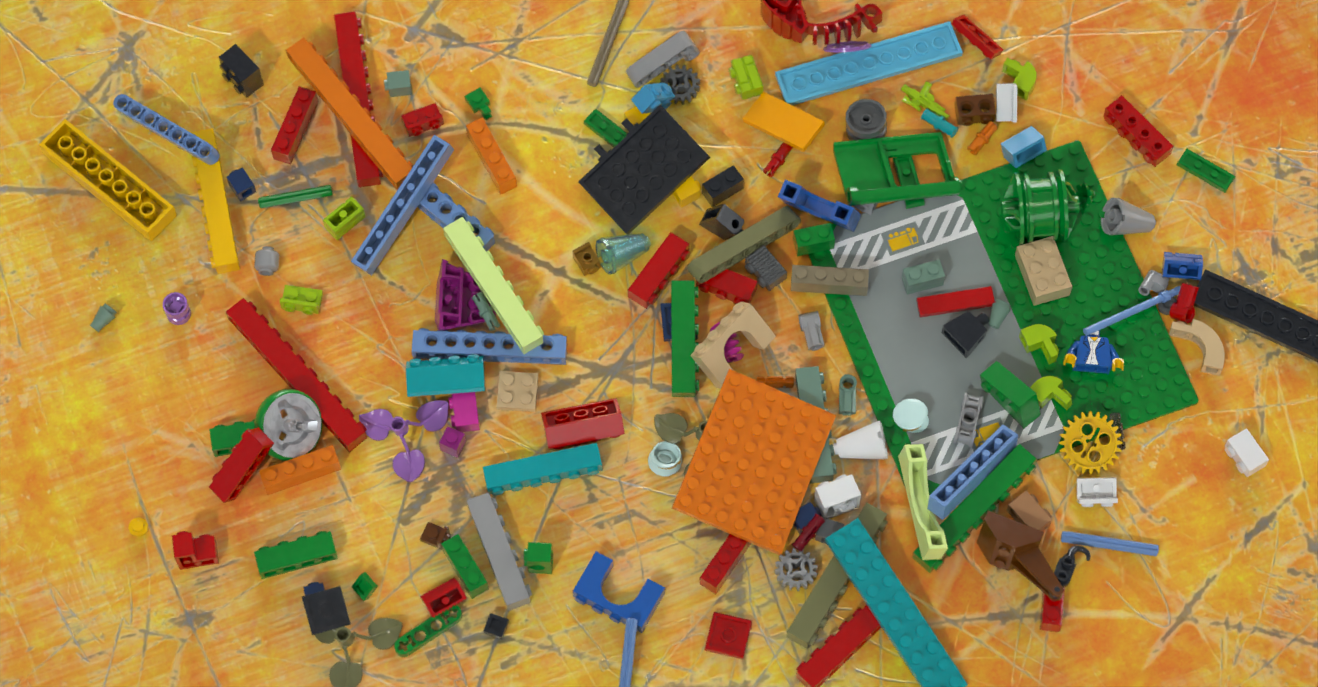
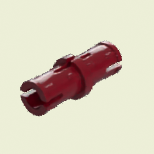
(808, 532)

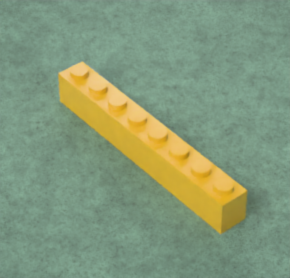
(216, 209)

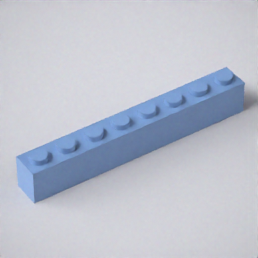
(402, 205)

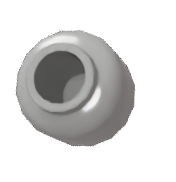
(266, 261)

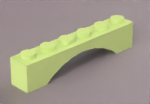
(928, 531)

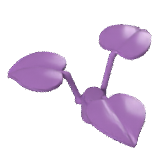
(378, 423)

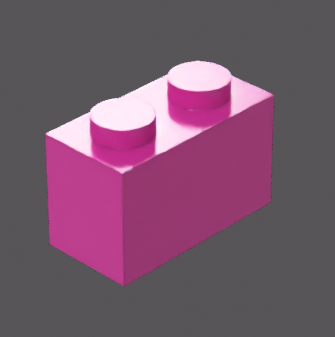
(465, 412)

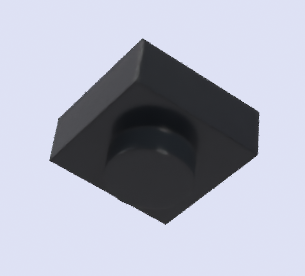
(496, 626)

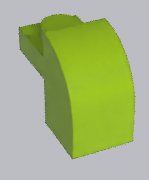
(1024, 76)
(1041, 337)
(1050, 387)

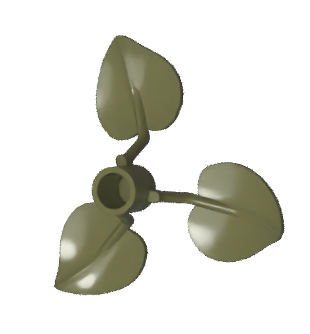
(672, 428)
(383, 635)

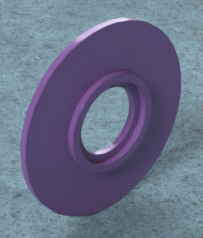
(849, 46)

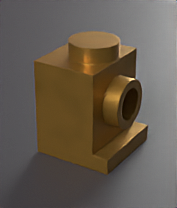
(586, 266)

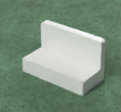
(1006, 102)

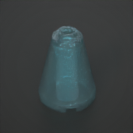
(621, 250)

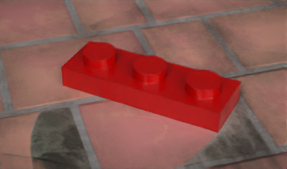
(977, 36)

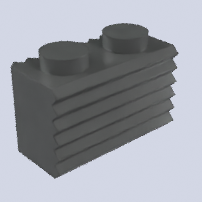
(766, 268)

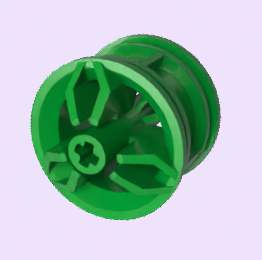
(1040, 207)

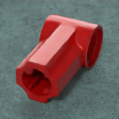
(1183, 308)

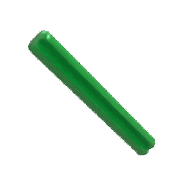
(295, 196)

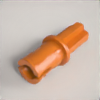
(982, 138)

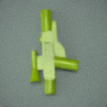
(923, 99)

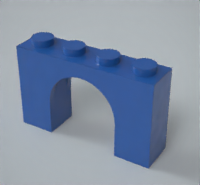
(835, 213)
(589, 591)

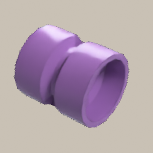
(176, 308)

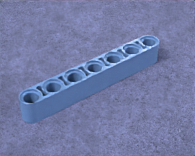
(173, 132)

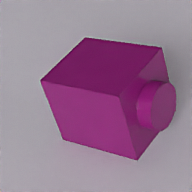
(452, 442)

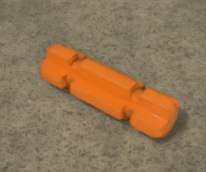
(777, 381)

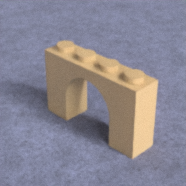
(710, 353)

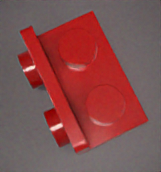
(422, 120)

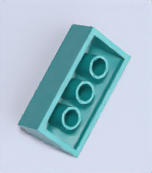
(445, 375)

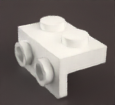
(1096, 491)

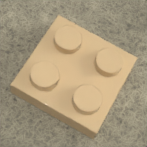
(517, 391)

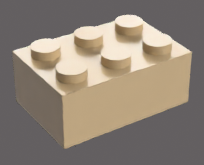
(1043, 271)

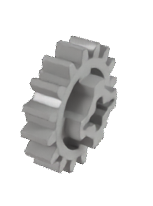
(791, 563)

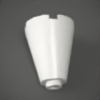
(863, 443)

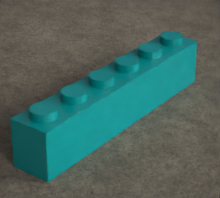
(542, 469)

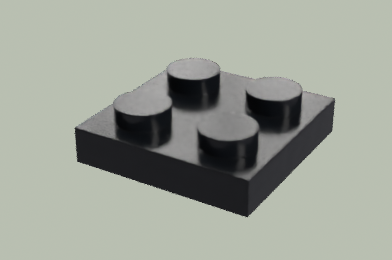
(326, 610)

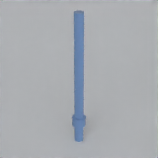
(1163, 297)

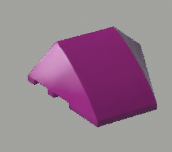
(454, 298)

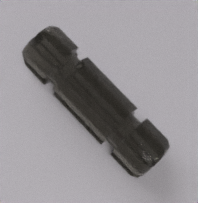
(1116, 417)

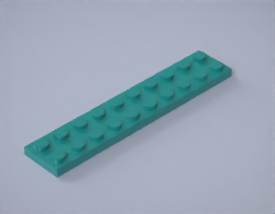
(893, 607)

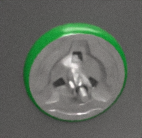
(300, 425)

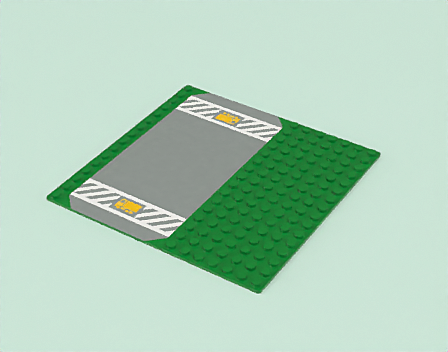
(911, 358)

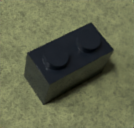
(723, 186)

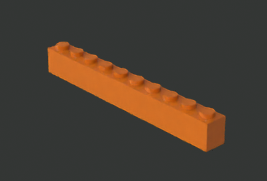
(349, 112)

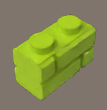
(746, 76)
(344, 218)

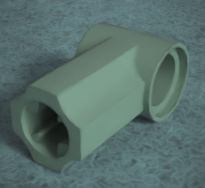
(847, 397)

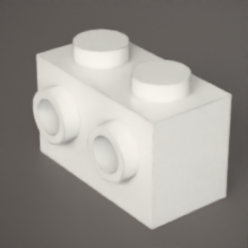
(1246, 453)

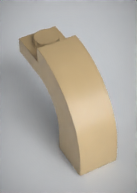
(1207, 341)

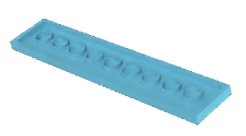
(868, 65)

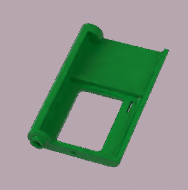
(868, 175)

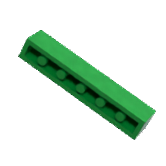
(683, 338)

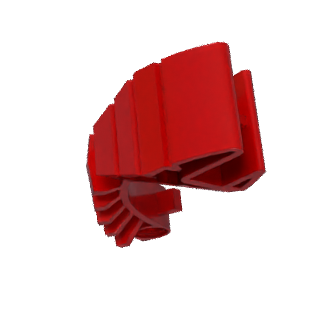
(790, 21)

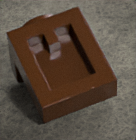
(435, 535)

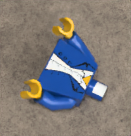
(1093, 355)

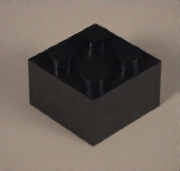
(240, 71)

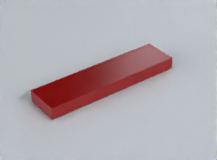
(955, 301)

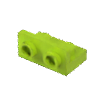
(301, 299)

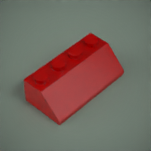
(583, 423)

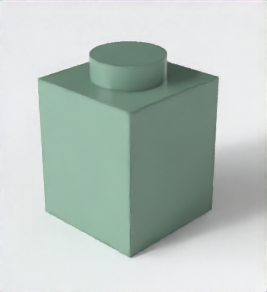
(398, 83)

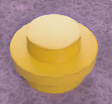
(138, 527)

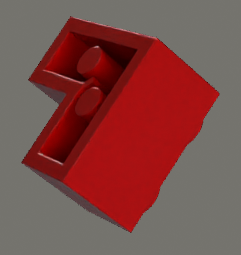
(194, 552)

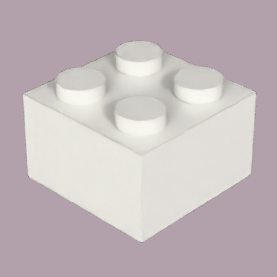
(837, 496)

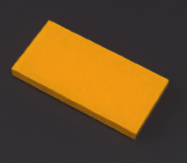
(783, 121)

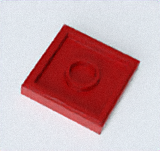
(728, 635)

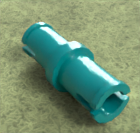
(939, 123)

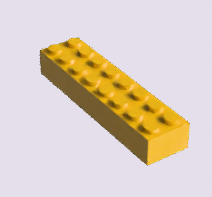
(108, 180)

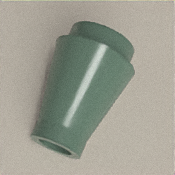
(998, 313)
(103, 317)

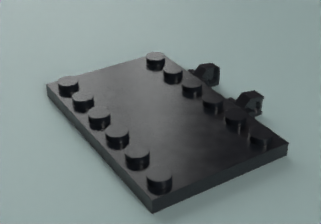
(643, 168)

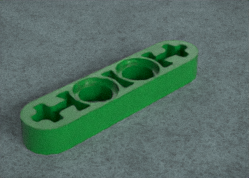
(430, 633)

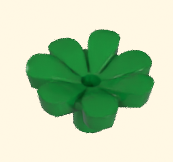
(1085, 195)

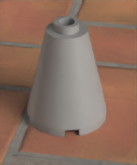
(1125, 218)

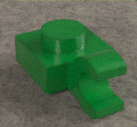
(479, 102)

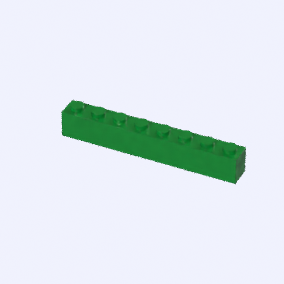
(980, 501)

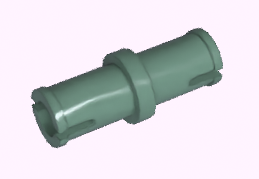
(486, 311)

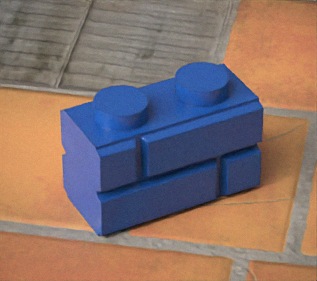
(1182, 265)

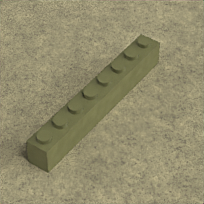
(830, 586)

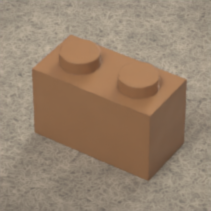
(1028, 512)

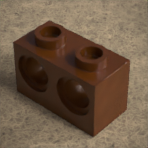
(974, 104)

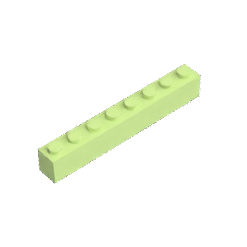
(493, 285)

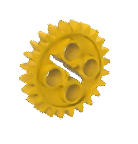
(1106, 451)

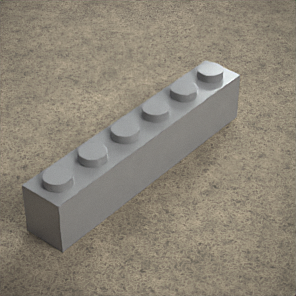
(499, 552)

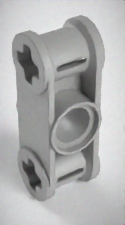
(965, 430)

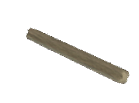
(607, 43)

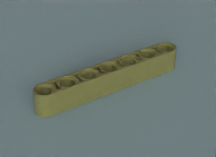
(743, 244)

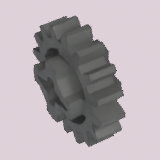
(680, 83)

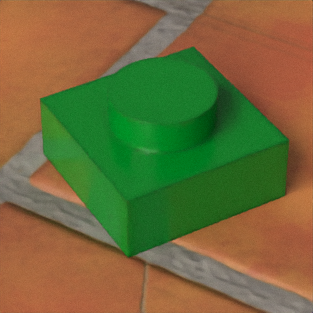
(364, 586)

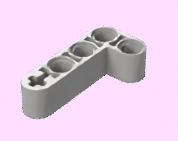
(662, 58)

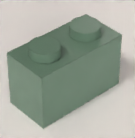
(923, 277)

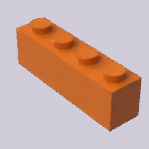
(491, 156)
(300, 470)

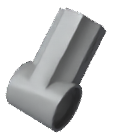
(811, 326)

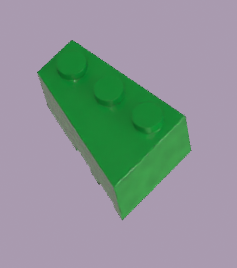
(1011, 394)

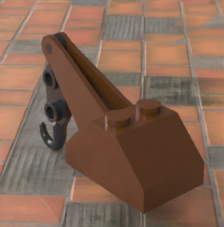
(1016, 545)

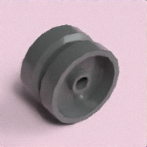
(866, 120)

